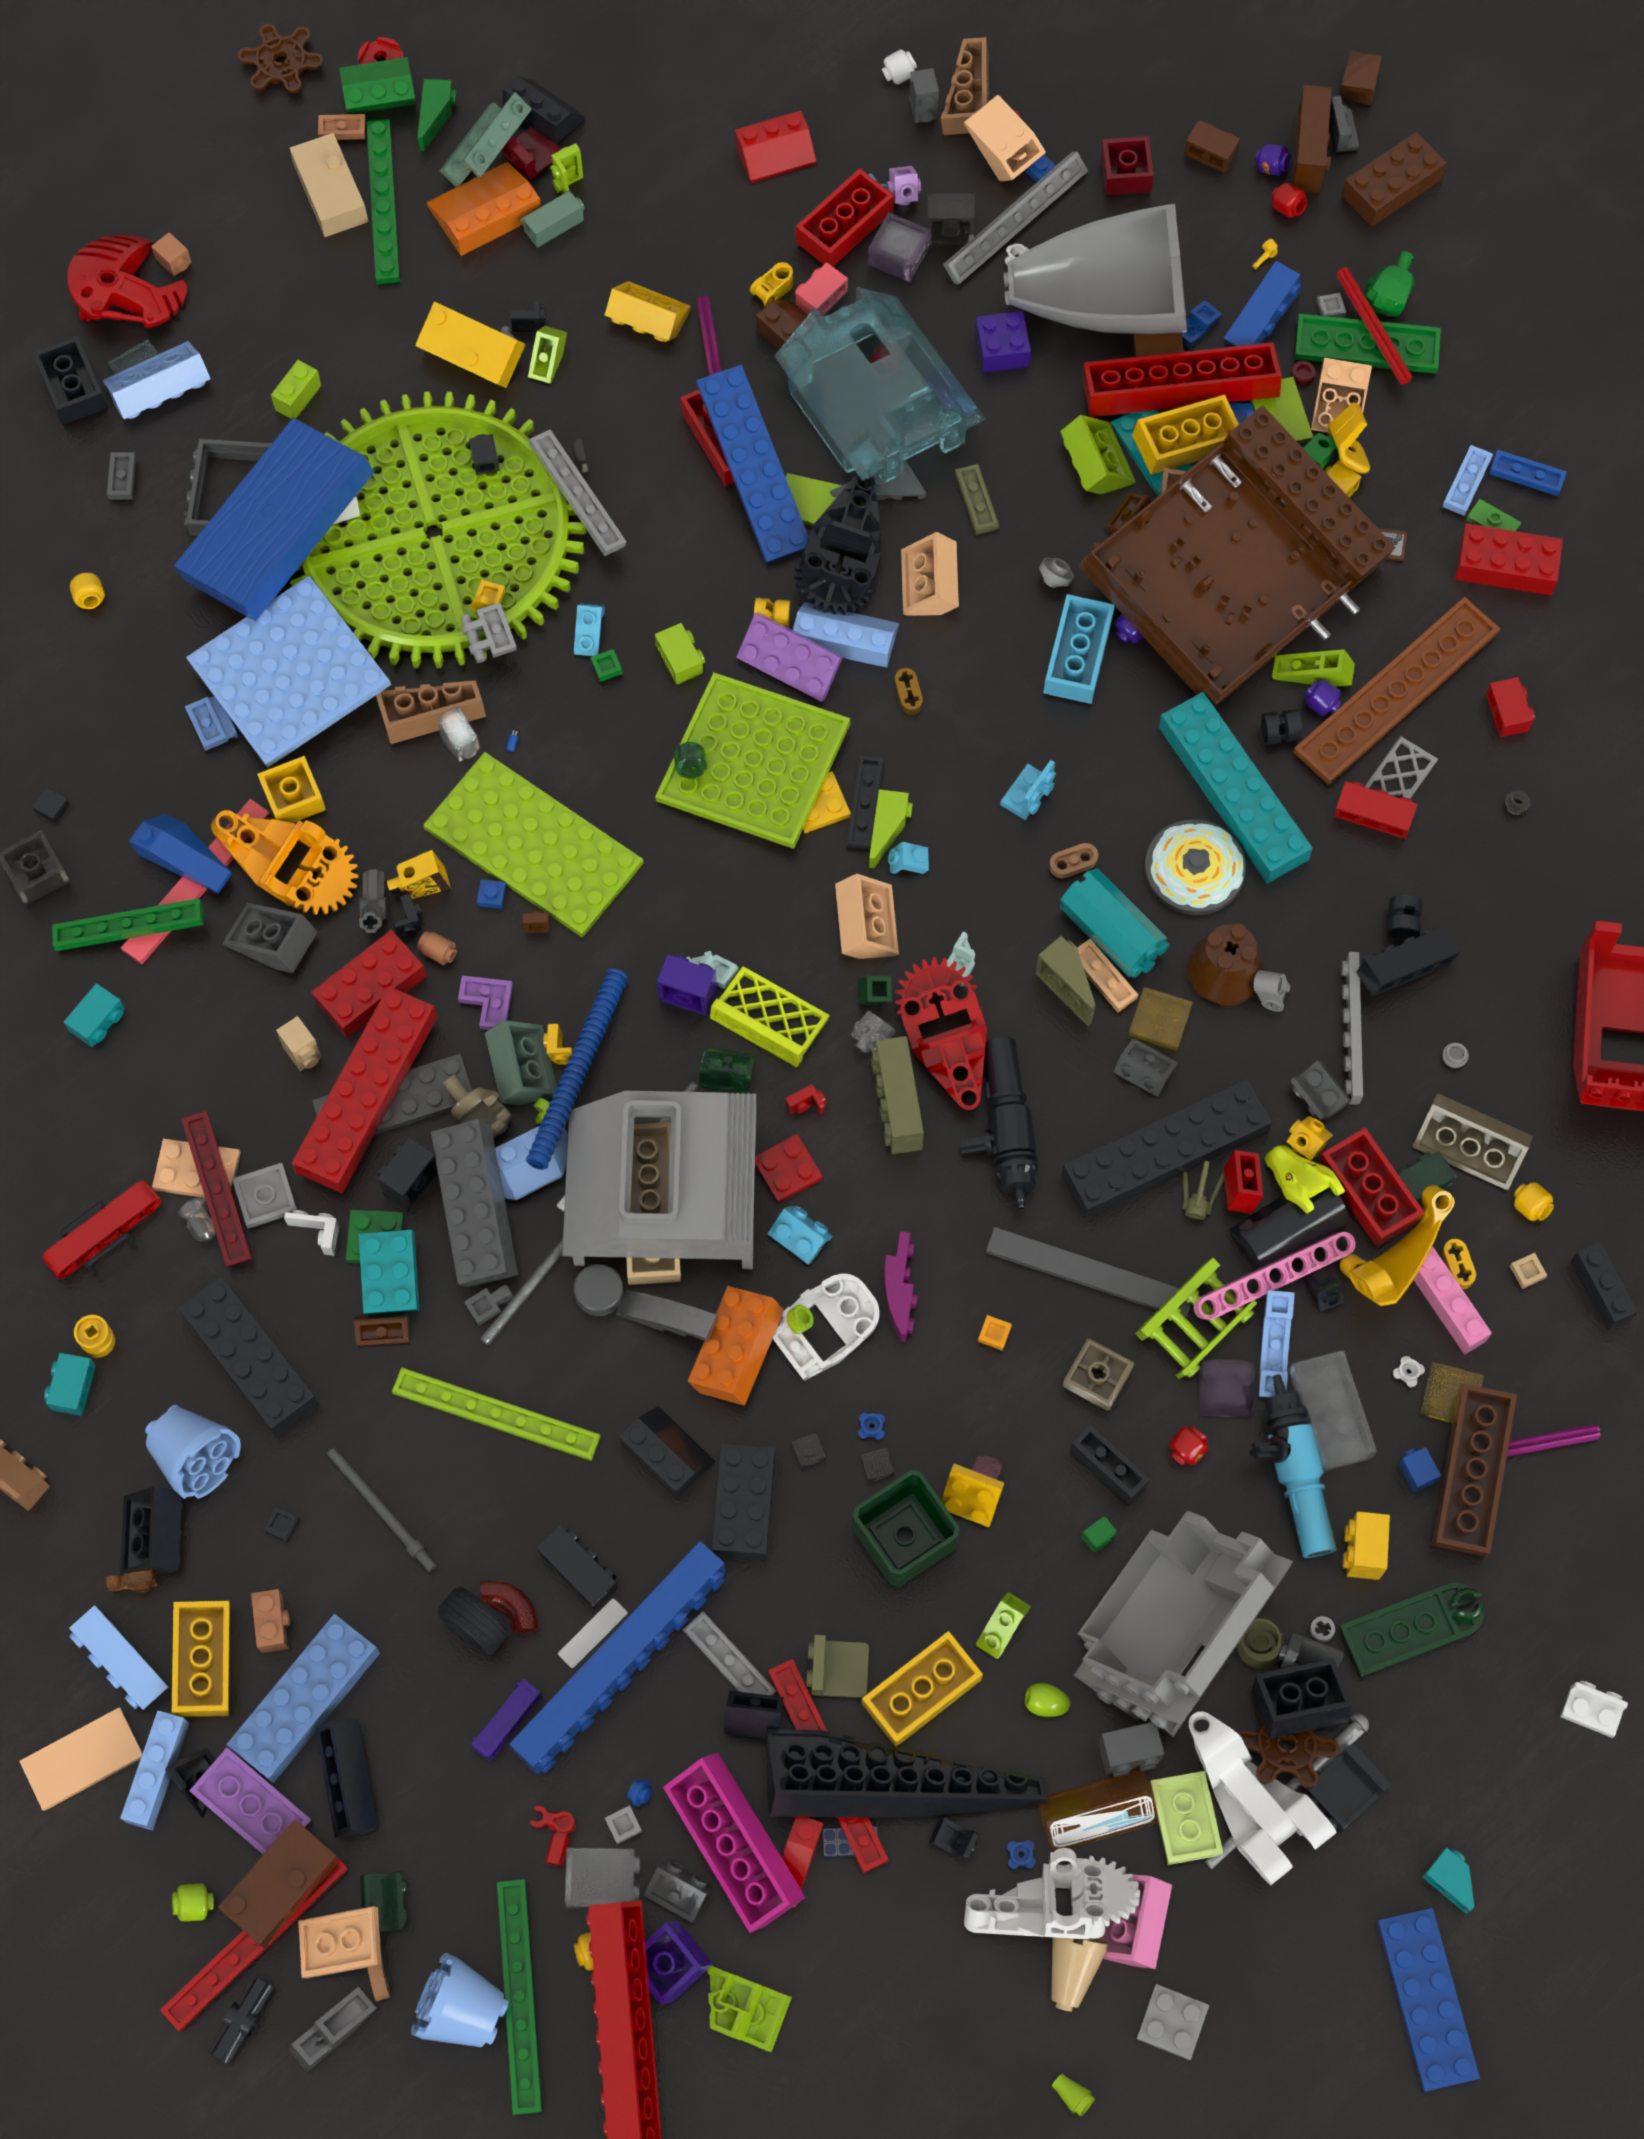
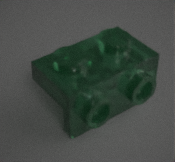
(387, 1894)

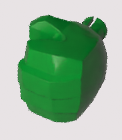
(1391, 287)

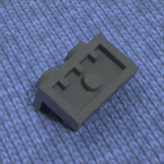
(1342, 126)
(1145, 1067)
(1320, 1091)
(678, 1889)

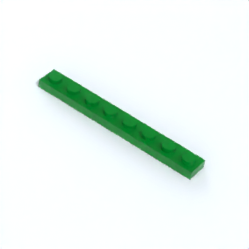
(383, 202)
(520, 1994)

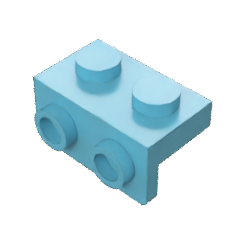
(799, 1233)

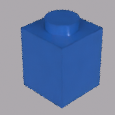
(1419, 1469)

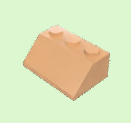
(930, 576)
(866, 918)

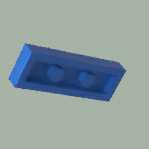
(1527, 472)

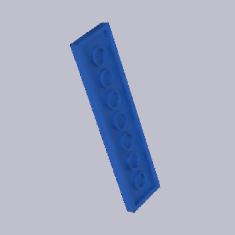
(753, 463)

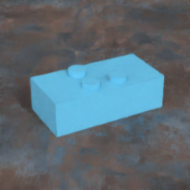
(1079, 649)

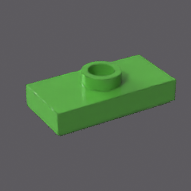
(1489, 516)

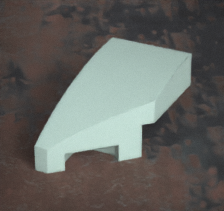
(962, 955)
(724, 969)

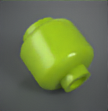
(192, 1902)

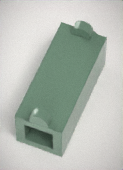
(553, 218)

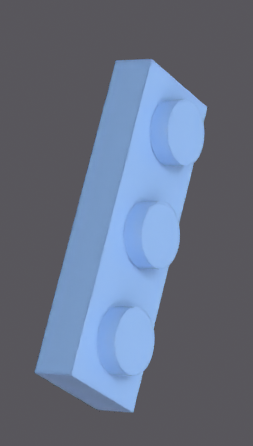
(1467, 480)

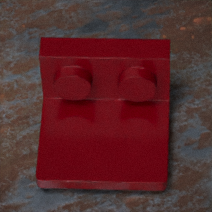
(530, 152)

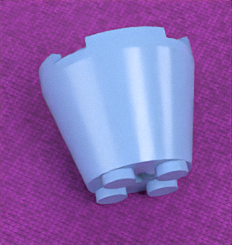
(191, 1451)
(458, 2006)

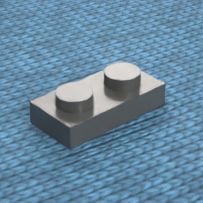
(121, 475)

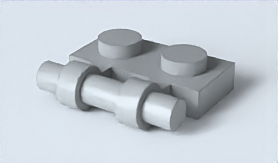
(496, 630)

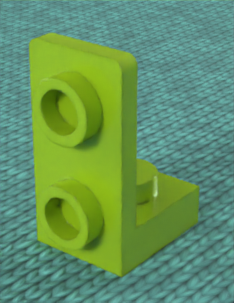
(1002, 1625)

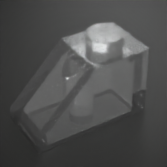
(458, 734)

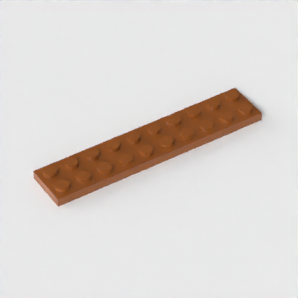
(1396, 690)

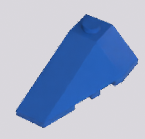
(179, 850)

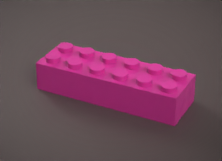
(734, 1842)

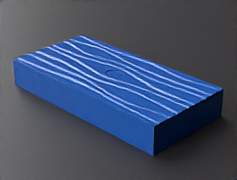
(274, 519)

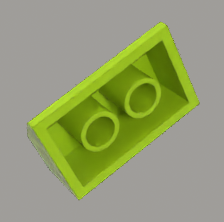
(1097, 455)

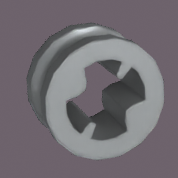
(1324, 1621)

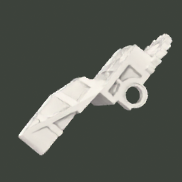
(1030, 1908)

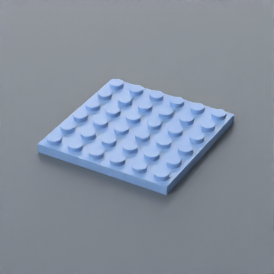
(288, 671)

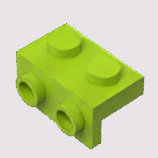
(566, 168)

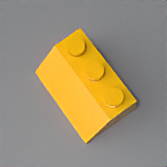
(647, 311)

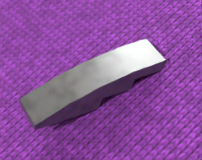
(667, 1315)

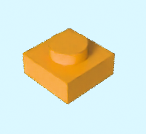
(994, 1332)

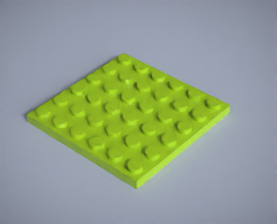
(762, 760)

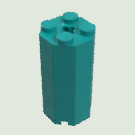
(1114, 923)

